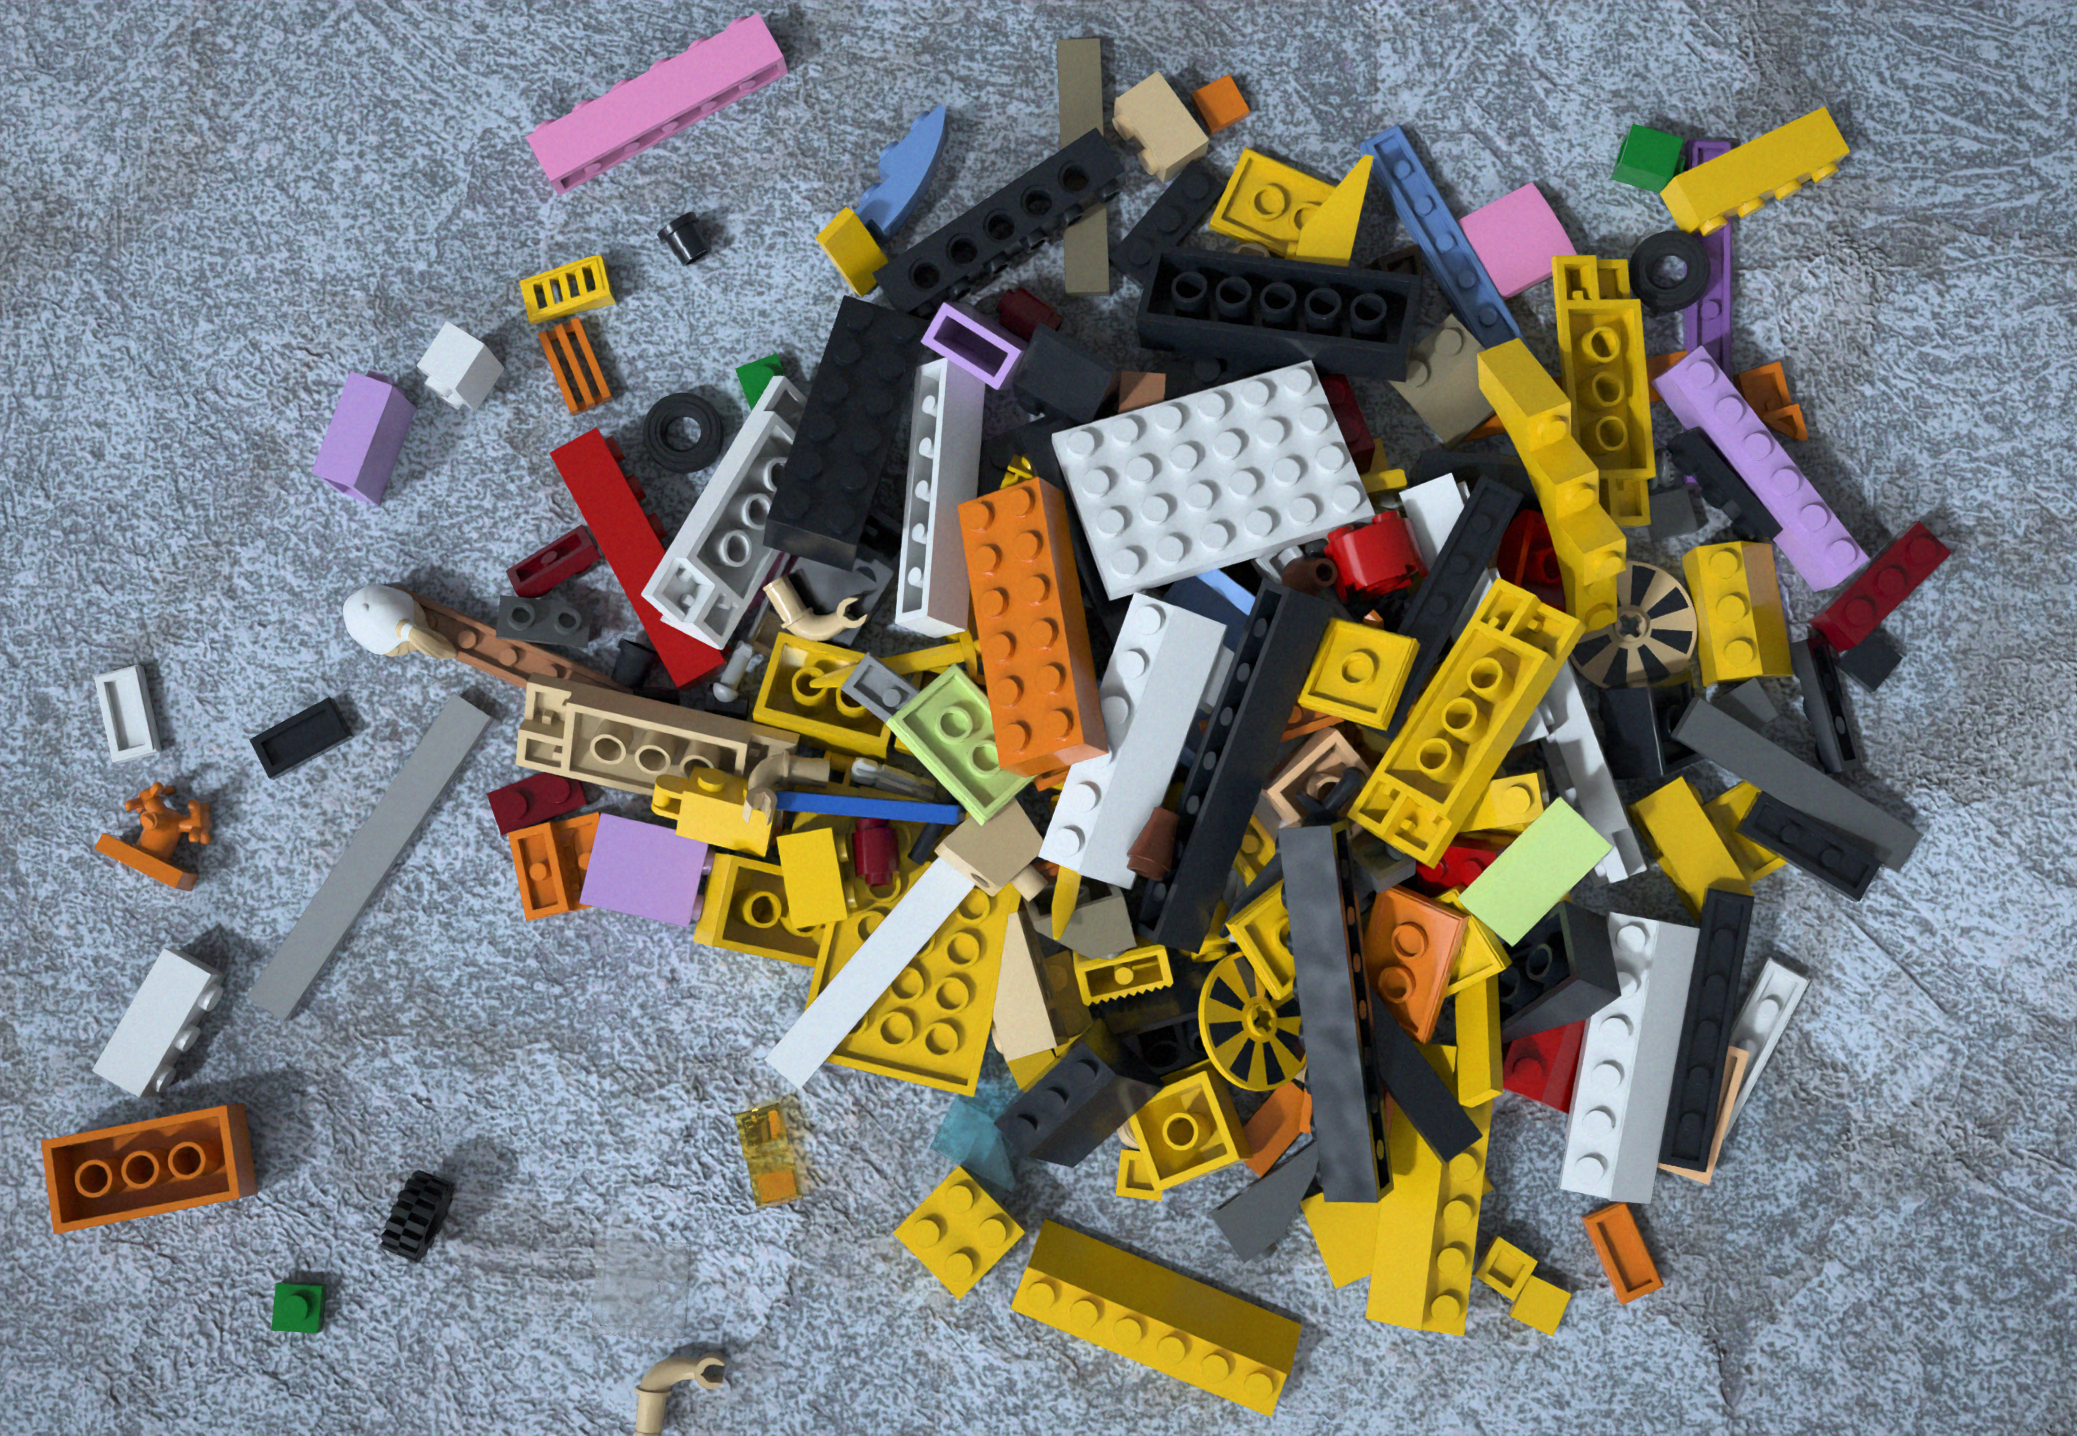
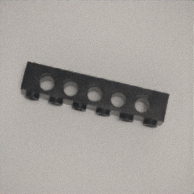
(1084, 157)

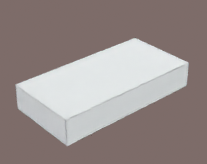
(128, 714)

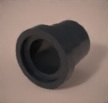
(685, 239)
(633, 663)
(736, 709)

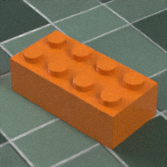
(149, 1168)

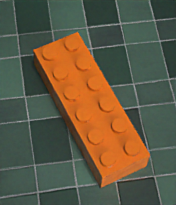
(1032, 629)

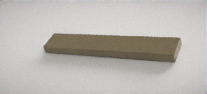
(1079, 113)

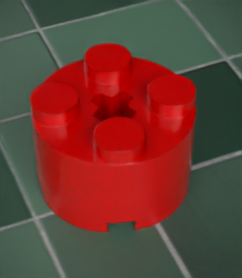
(1375, 557)

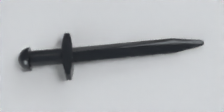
(1327, 809)

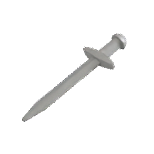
(726, 689)

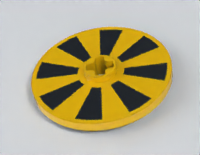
(1248, 1054)

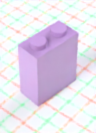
(976, 344)
(364, 437)
(646, 871)

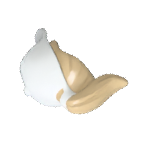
(392, 624)

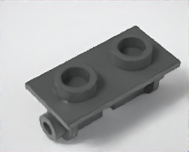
(543, 621)

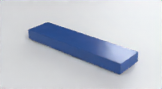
(870, 807)

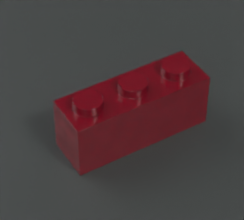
(1879, 587)

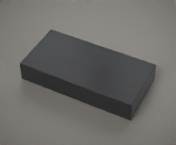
(301, 738)

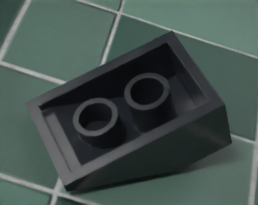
(1557, 973)

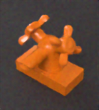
(160, 837)

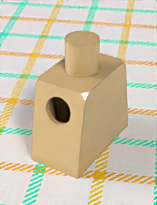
(997, 851)

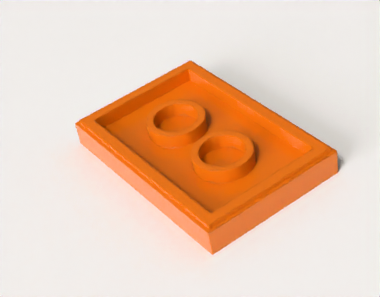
(1411, 956)

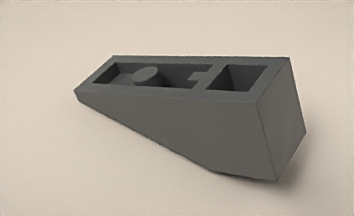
(1265, 1207)

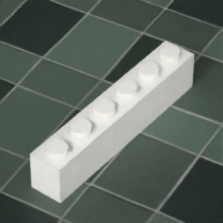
(939, 477)
(1434, 512)

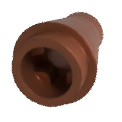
(1309, 575)
(1154, 846)

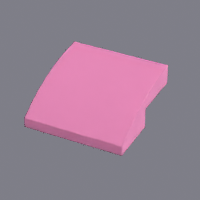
(1517, 239)

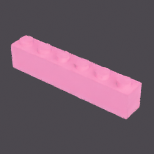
(657, 103)

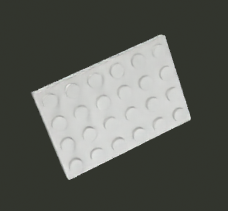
(1211, 479)

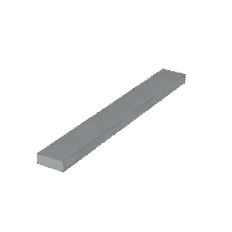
(370, 858)

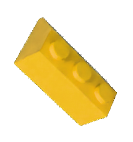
(1737, 613)
(820, 715)

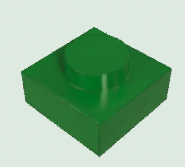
(757, 375)
(299, 1307)

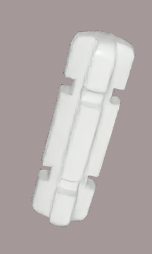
(891, 779)

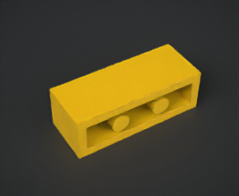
(1687, 844)

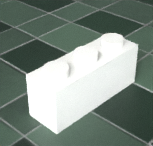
(160, 1023)

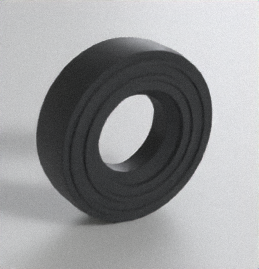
(1662, 245)
(678, 406)

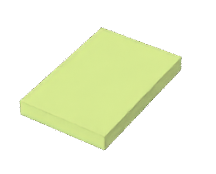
(955, 740)
(1535, 872)

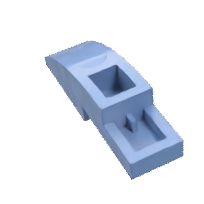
(905, 174)

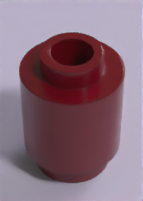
(1023, 312)
(876, 851)

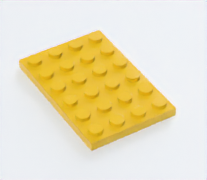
(941, 1006)

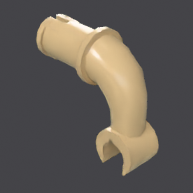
(803, 621)
(781, 770)
(658, 1384)

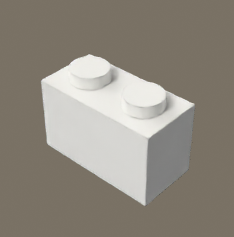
(459, 368)

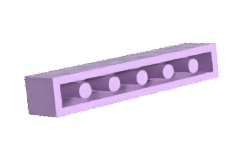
(1723, 419)

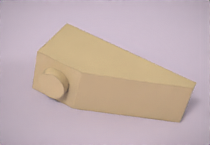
(1025, 1001)

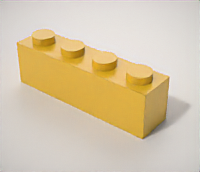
(1754, 173)

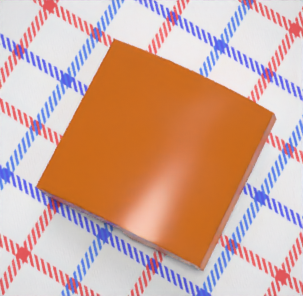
(553, 864)

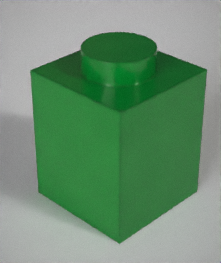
(1648, 158)

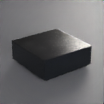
(1869, 662)

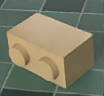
(1159, 128)

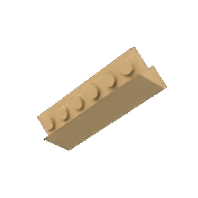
(635, 739)

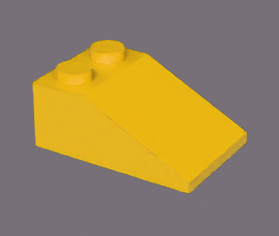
(750, 913)

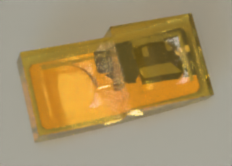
(769, 1156)

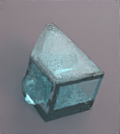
(974, 1141)

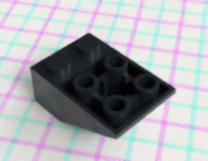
(872, 577)

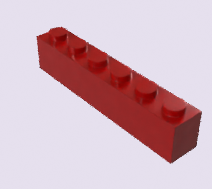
(632, 547)

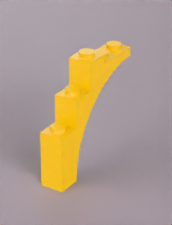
(1563, 476)

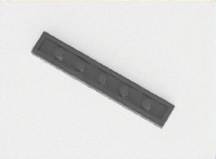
(1794, 783)

